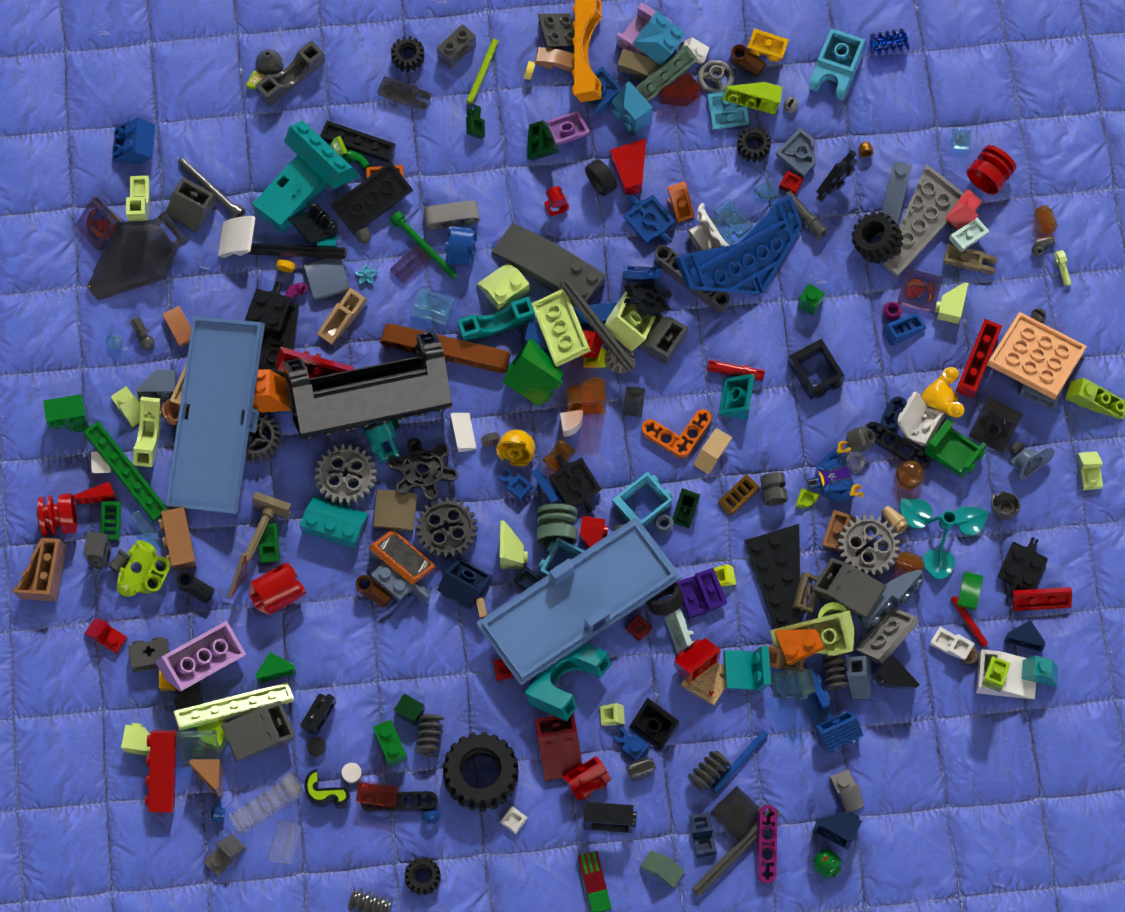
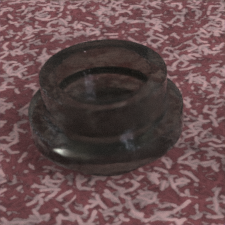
(316, 746)

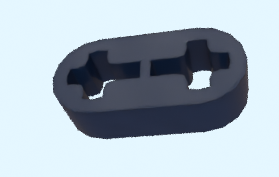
(890, 412)

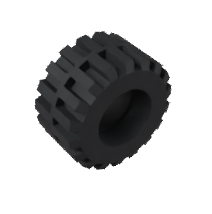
(886, 246)

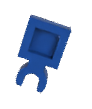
(517, 486)
(633, 745)

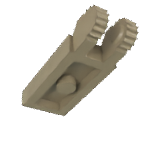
(969, 259)

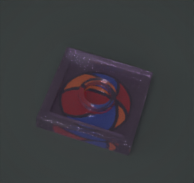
(97, 223)
(920, 290)

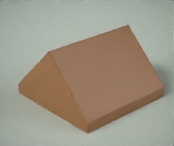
(210, 772)

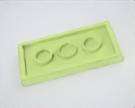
(560, 327)

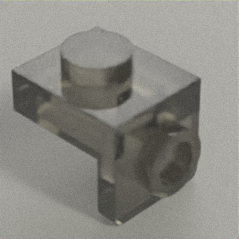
(634, 401)

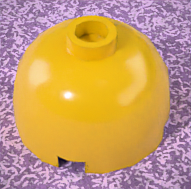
(516, 447)

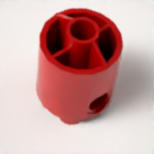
(276, 589)

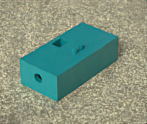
(289, 194)

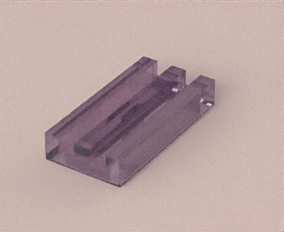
(399, 274)

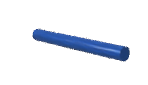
(739, 761)

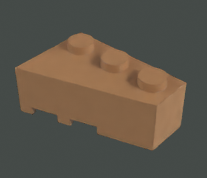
(44, 572)

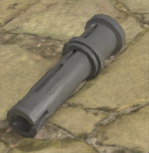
(810, 221)

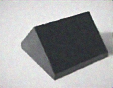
(654, 724)

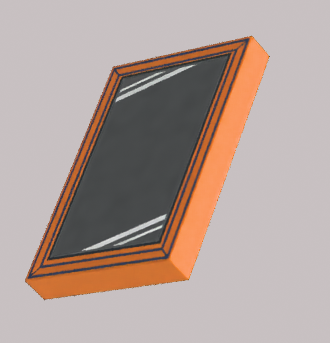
(402, 557)

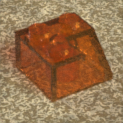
(588, 397)

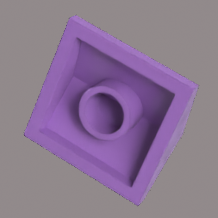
(568, 127)

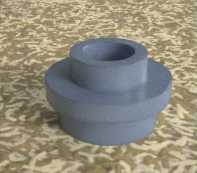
(661, 518)

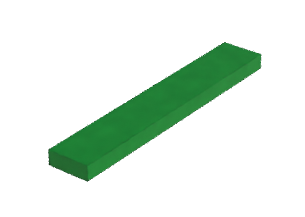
(125, 471)

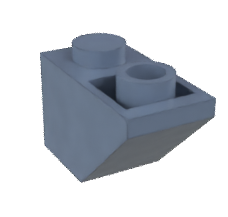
(158, 385)
(859, 677)

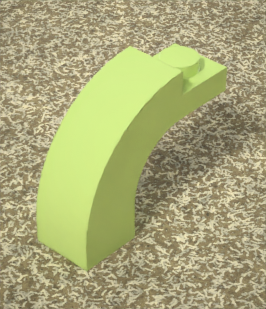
(139, 201)
(149, 432)

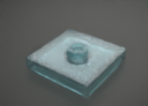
(197, 745)

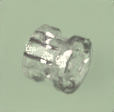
(855, 466)

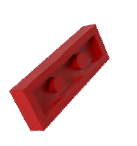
(1042, 599)

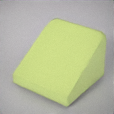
(612, 714)

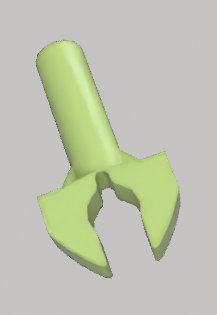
(1060, 260)

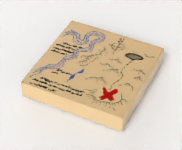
(709, 684)

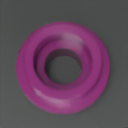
(896, 307)

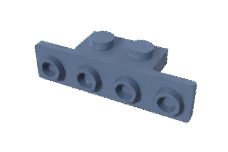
(395, 583)

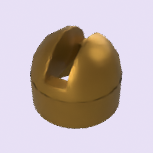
(865, 149)

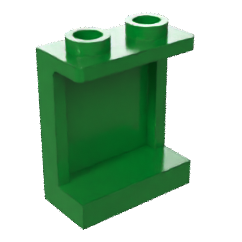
(954, 450)

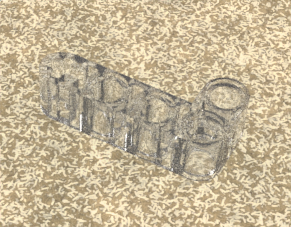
(267, 804)

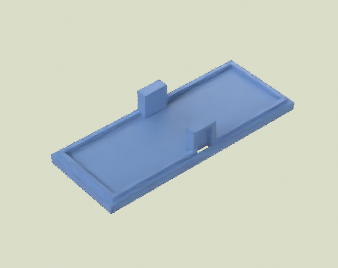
(220, 394)
(577, 594)

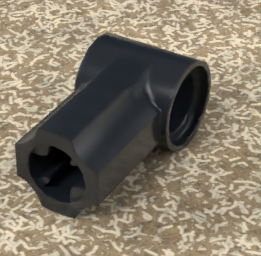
(196, 587)

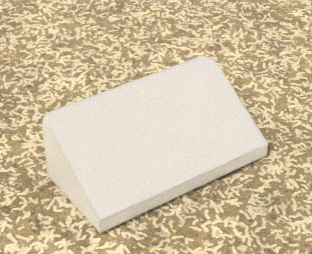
(463, 432)

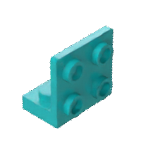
(747, 669)

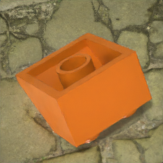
(270, 392)

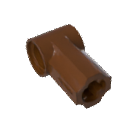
(747, 62)
(374, 592)

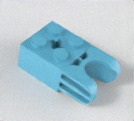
(838, 67)

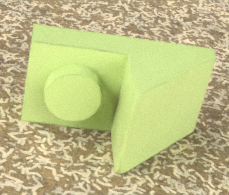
(128, 405)
(1090, 470)

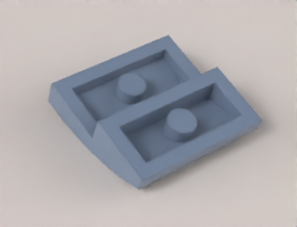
(326, 278)

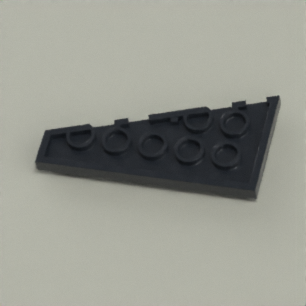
(777, 569)

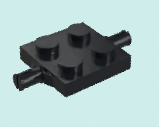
(837, 175)
(647, 298)
(269, 308)
(575, 483)
(1022, 567)

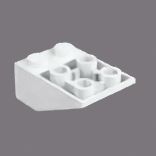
(1013, 684)

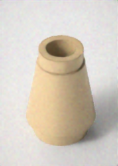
(894, 519)

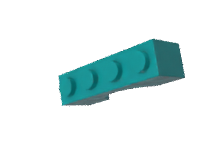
(479, 327)

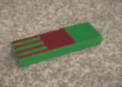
(594, 882)

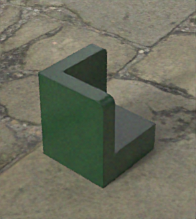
(409, 709)

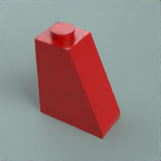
(629, 166)

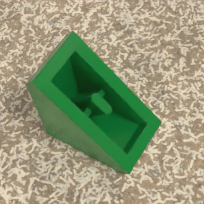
(274, 668)

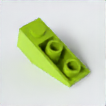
(758, 96)
(1093, 397)

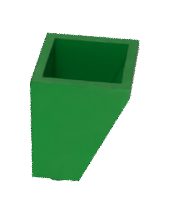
(533, 374)

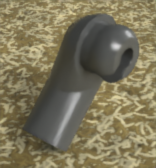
(1041, 243)

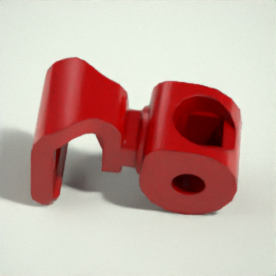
(556, 199)

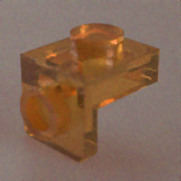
(560, 448)

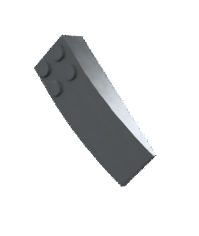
(548, 262)

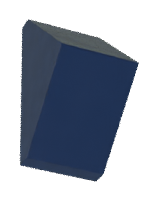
(1026, 636)

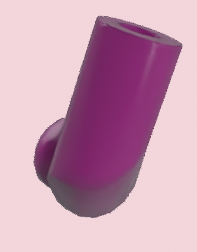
(296, 290)

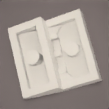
(236, 236)

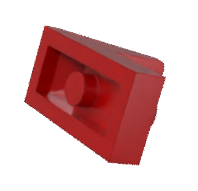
(106, 635)

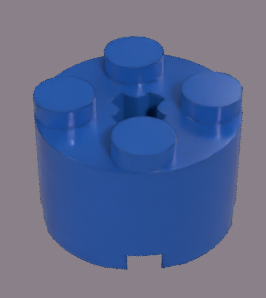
(461, 246)

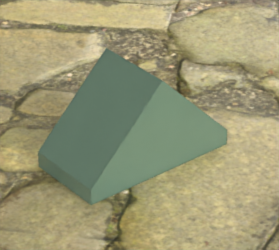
(662, 868)

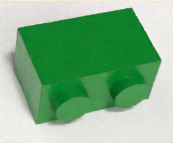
(390, 743)

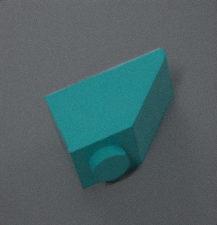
(1040, 670)

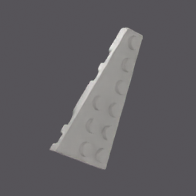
(923, 218)

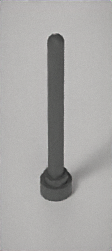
(234, 209)

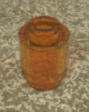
(1045, 220)
(909, 562)

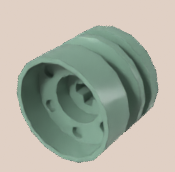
(555, 522)

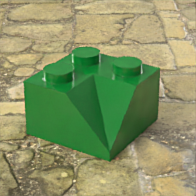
(67, 412)

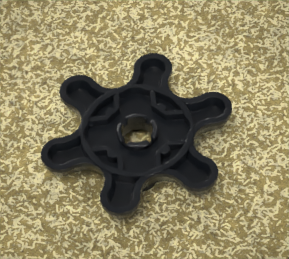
(422, 458)

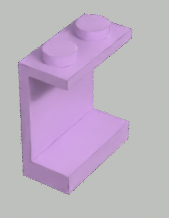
(626, 39)

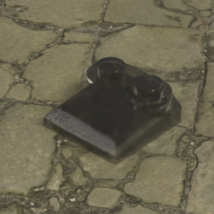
(736, 813)

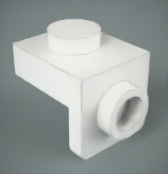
(698, 49)

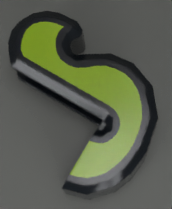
(324, 796)

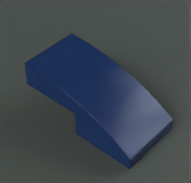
(702, 835)

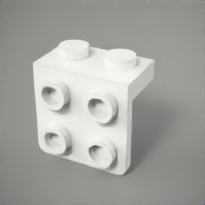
(919, 421)

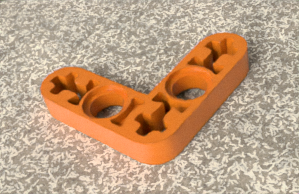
(677, 440)

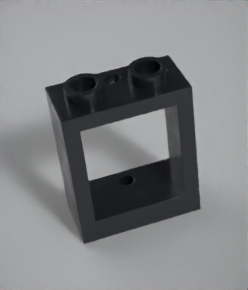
(808, 352)
(609, 817)

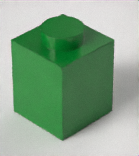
(811, 299)

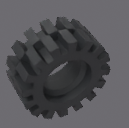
(407, 44)
(750, 153)
(416, 865)

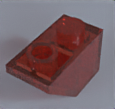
(681, 92)

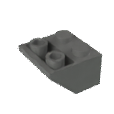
(190, 204)
(664, 338)

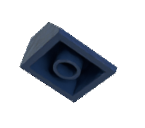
(464, 583)
(838, 828)

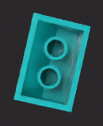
(333, 522)

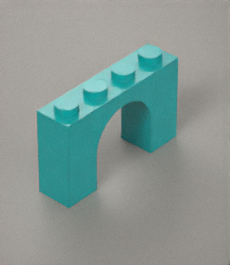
(555, 701)

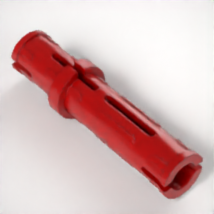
(735, 370)

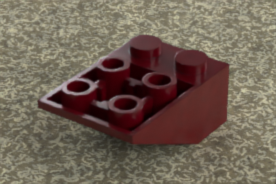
(558, 746)

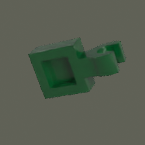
(474, 124)

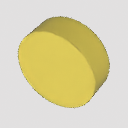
(529, 70)

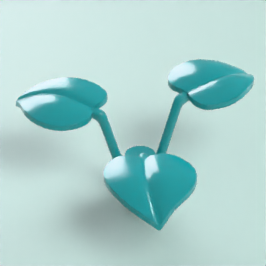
(970, 522)

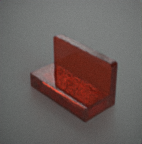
(377, 793)

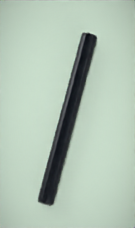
(298, 250)

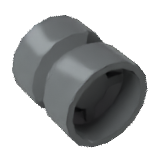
(774, 491)

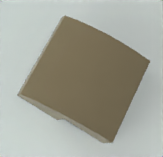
(394, 510)

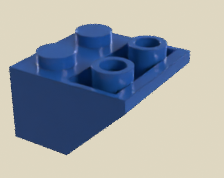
(133, 142)

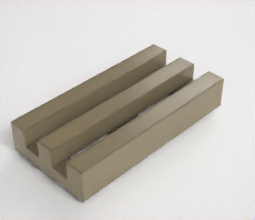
(799, 594)

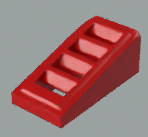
(96, 494)

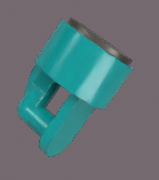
(379, 433)

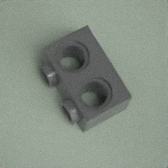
(97, 550)

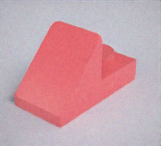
(964, 210)

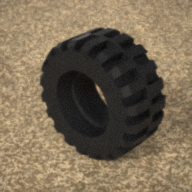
(480, 797)

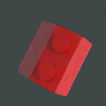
(697, 659)

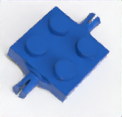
(649, 219)

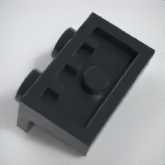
(318, 713)

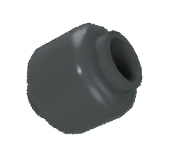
(860, 439)

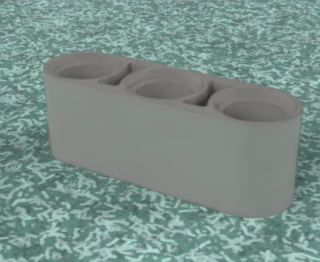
(451, 215)

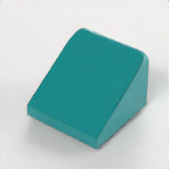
(328, 242)

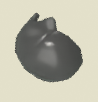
(1005, 505)

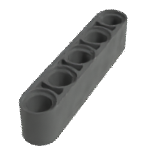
(667, 266)

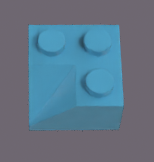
(658, 38)
(631, 109)

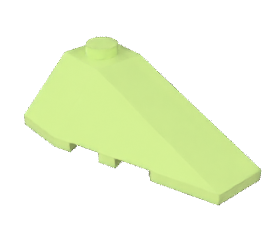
(834, 630)

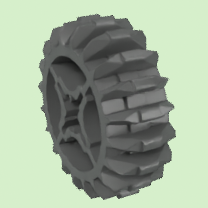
(269, 445)

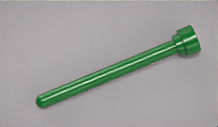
(398, 220)

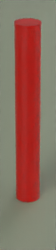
(970, 623)

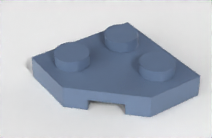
(798, 152)

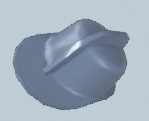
(1030, 461)

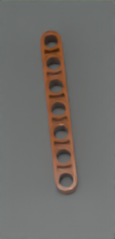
(454, 349)

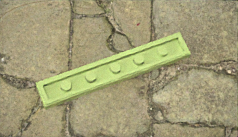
(232, 706)

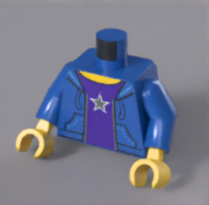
(835, 477)

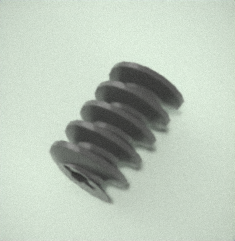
(834, 672)
(428, 734)
(708, 770)
(368, 903)

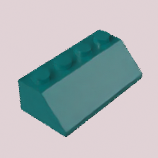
(319, 155)

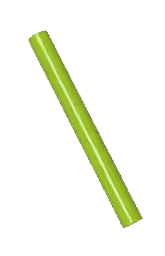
(482, 71)

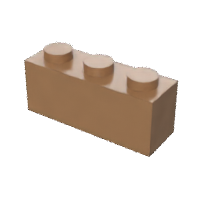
(177, 539)

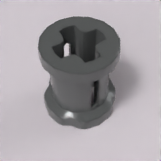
(119, 561)

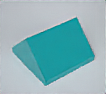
(736, 396)

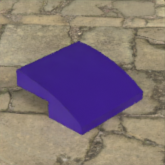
(702, 593)

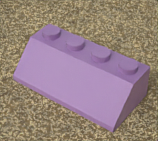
(200, 657)

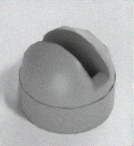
(794, 107)

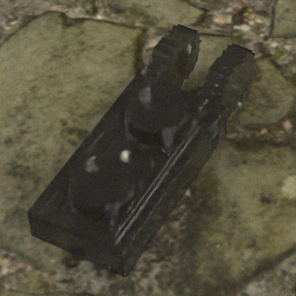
(403, 92)

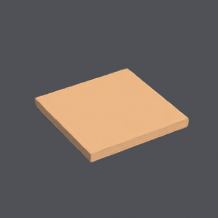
(1037, 355)

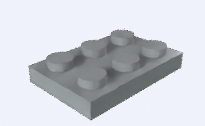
(887, 635)

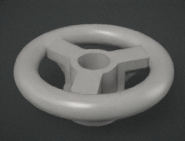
(718, 67)

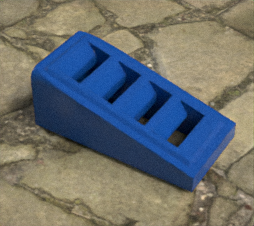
(893, 334)

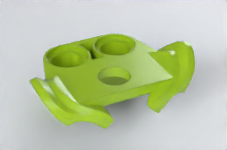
(131, 583)

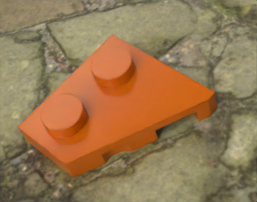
(799, 644)

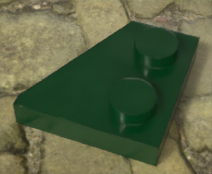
(540, 141)

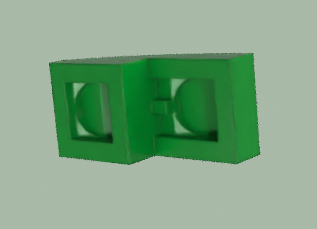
(269, 544)
(970, 591)

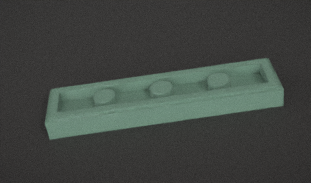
(667, 73)

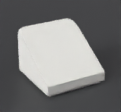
(98, 465)

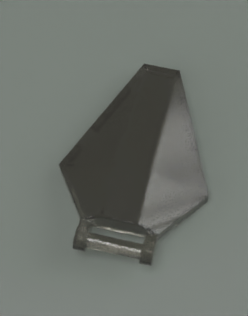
(136, 256)

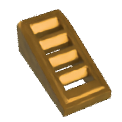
(743, 499)

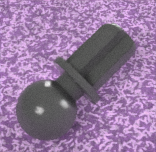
(146, 341)

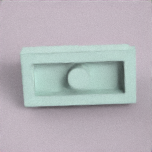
(968, 234)
(678, 631)

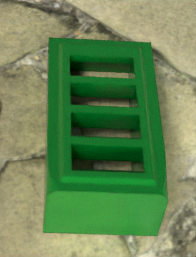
(104, 505)

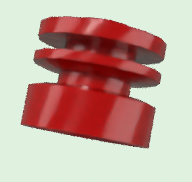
(991, 169)
(57, 514)

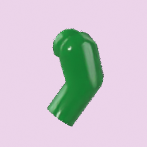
(358, 157)

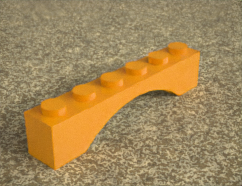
(587, 16)

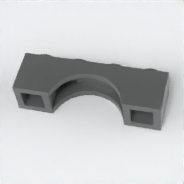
(306, 62)

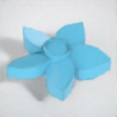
(366, 274)

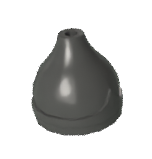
(269, 62)

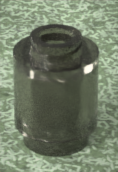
(641, 768)

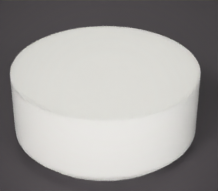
(351, 773)

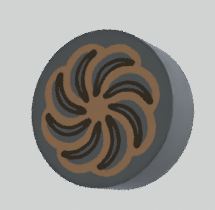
(490, 439)
(971, 658)

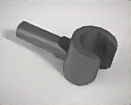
(1016, 448)

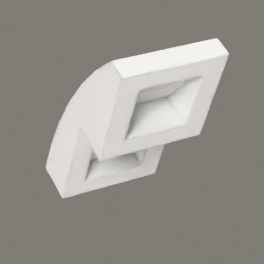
(952, 644)

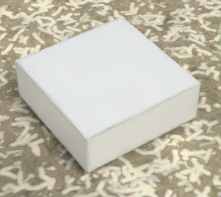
(513, 820)

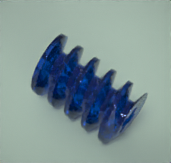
(888, 41)

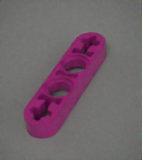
(762, 843)

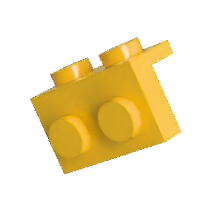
(767, 45)

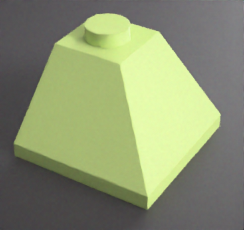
(511, 549)

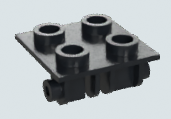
(314, 224)

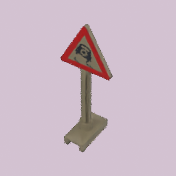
(270, 507)

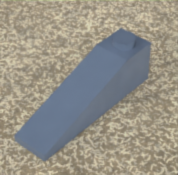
(896, 191)

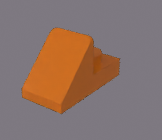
(680, 202)

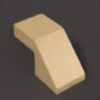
(712, 450)

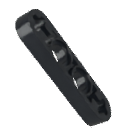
(899, 443)
(401, 807)

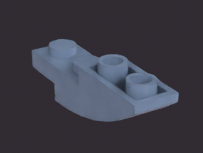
(896, 592)

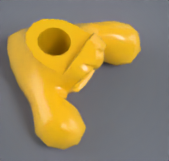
(942, 396)

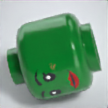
(827, 863)

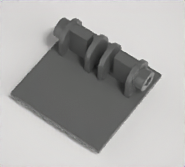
(556, 29)

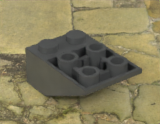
(848, 587)
(258, 731)

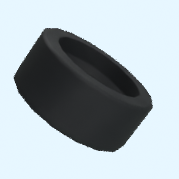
(601, 177)
(668, 605)

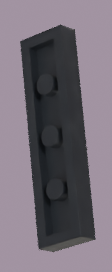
(359, 141)

